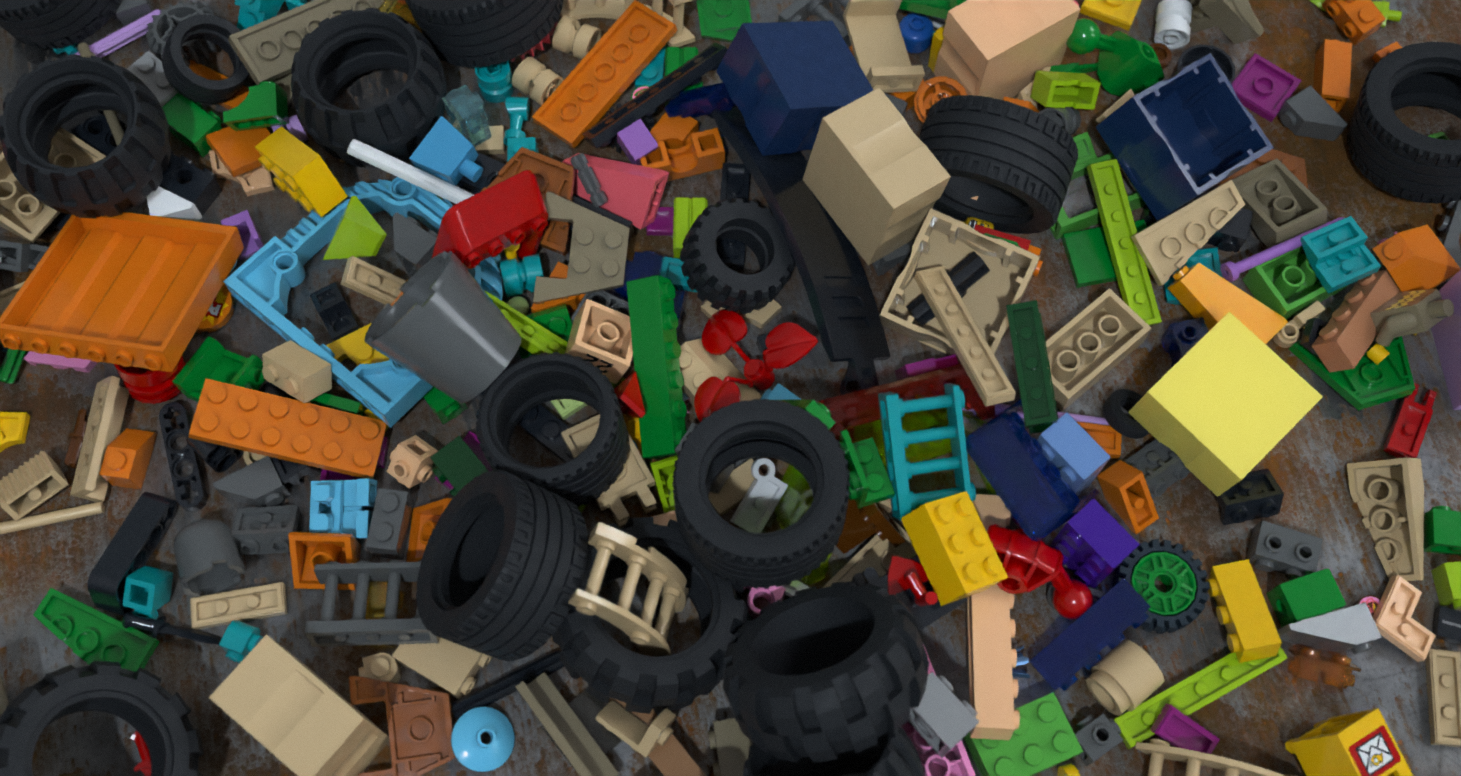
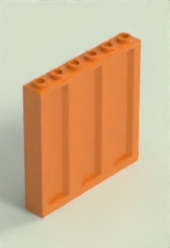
(122, 289)

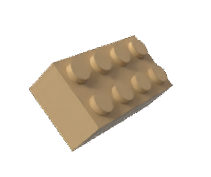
(1092, 346)

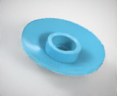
(468, 745)

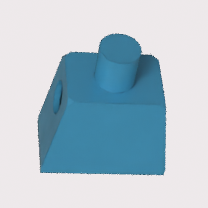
(447, 154)

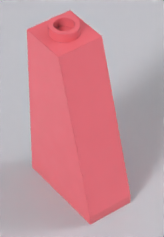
(630, 188)

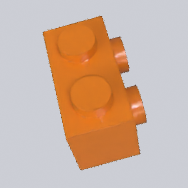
(1355, 17)

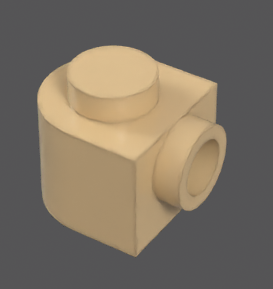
(381, 667)

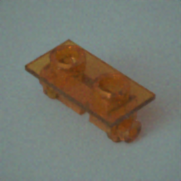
(1336, 669)

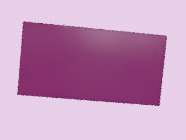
(1182, 731)

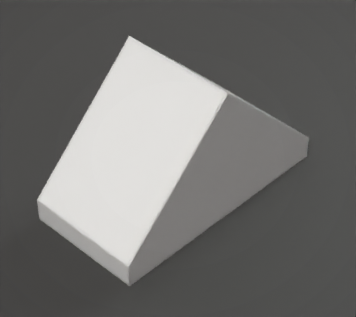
(169, 205)

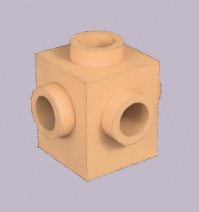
(411, 461)

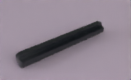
(507, 684)

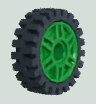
(1178, 572)

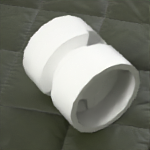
(1173, 23)

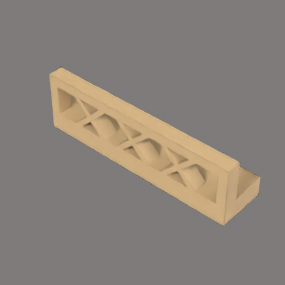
(101, 429)

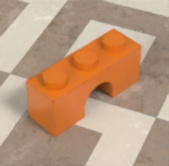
(700, 155)

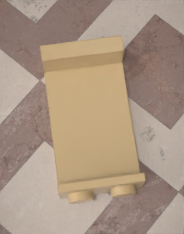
(880, 45)

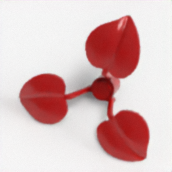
(785, 346)

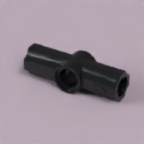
(962, 276)

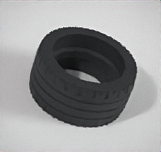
(184, 79)

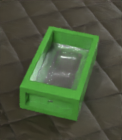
(1080, 206)

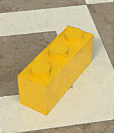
(1243, 611)

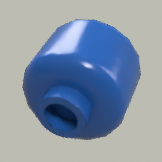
(916, 32)

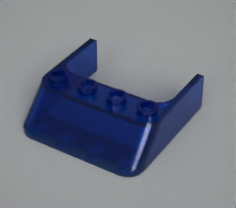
(1023, 475)

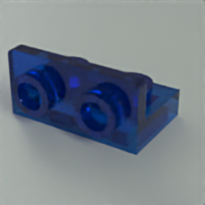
(700, 101)

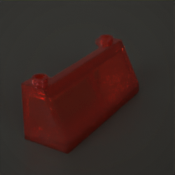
(863, 405)

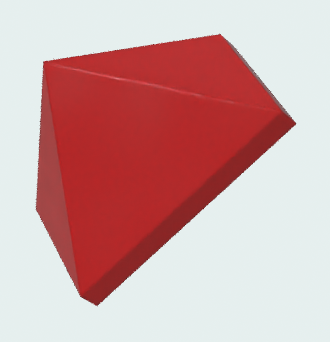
(630, 397)

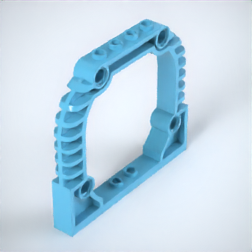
(265, 283)

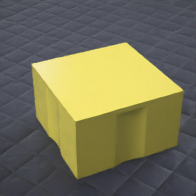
(1225, 404)

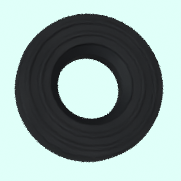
(1118, 419)

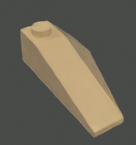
(1393, 511)

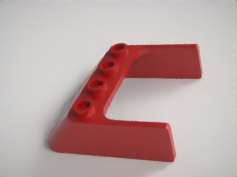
(494, 220)

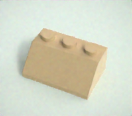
(700, 365)

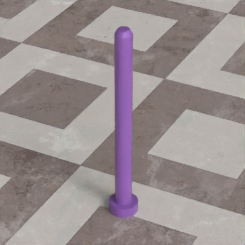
(1231, 271)

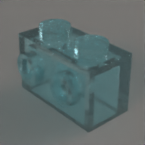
(467, 114)

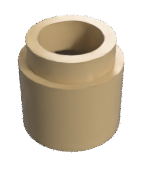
(1124, 678)

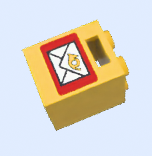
(1350, 747)

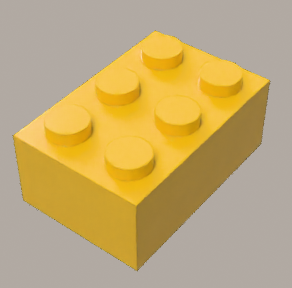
(300, 172)
(954, 548)

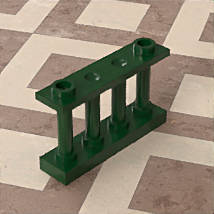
(1032, 366)

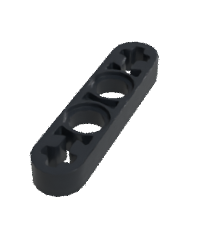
(177, 458)

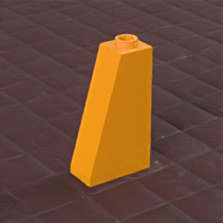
(1212, 297)

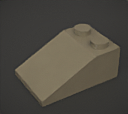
(1279, 203)

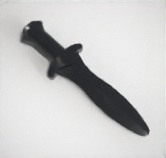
(160, 626)

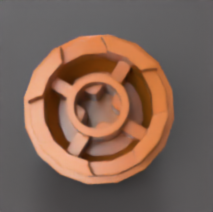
(933, 91)

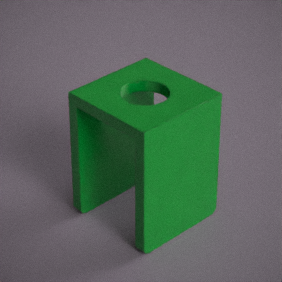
(1306, 597)

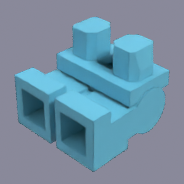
(341, 506)

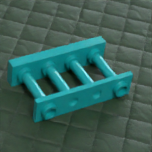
(896, 441)

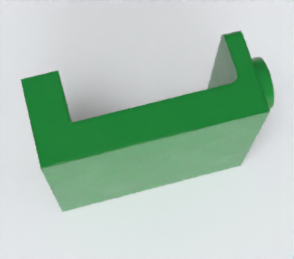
(221, 365)

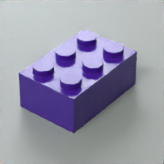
(1093, 544)

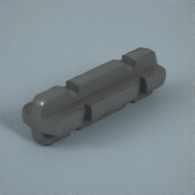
(588, 179)

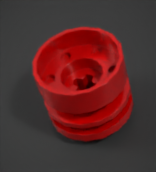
(150, 385)

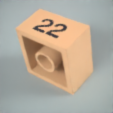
(602, 338)

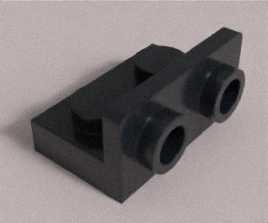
(1251, 498)

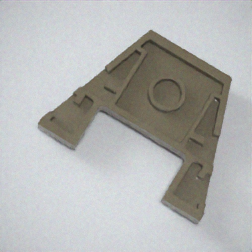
(595, 255)

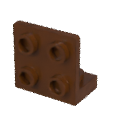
(865, 522)

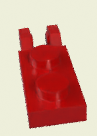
(1410, 425)

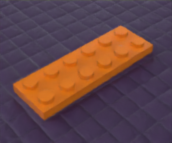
(604, 73)
(287, 429)

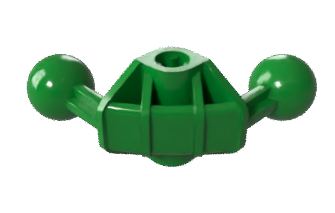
(1122, 60)

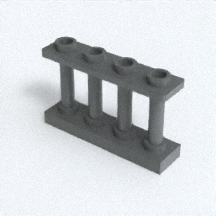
(358, 629)

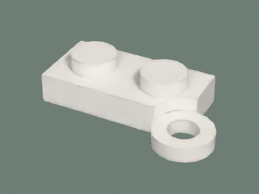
(760, 498)

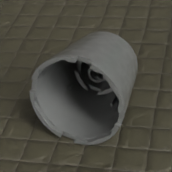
(446, 330)

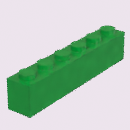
(657, 365)

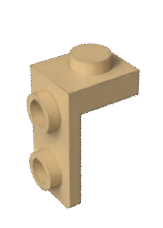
(633, 731)

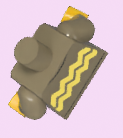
(1406, 315)

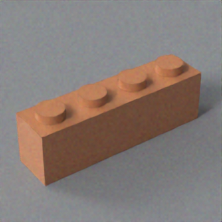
(1351, 326)

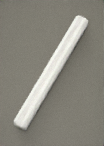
(407, 172)

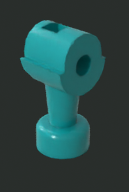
(518, 111)

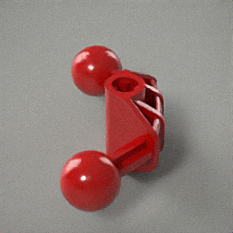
(1034, 564)

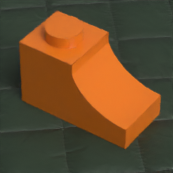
(674, 131)

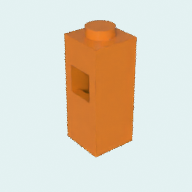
(1333, 72)

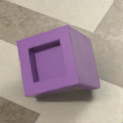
(636, 141)
(248, 232)

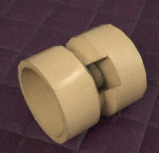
(573, 37)
(535, 80)

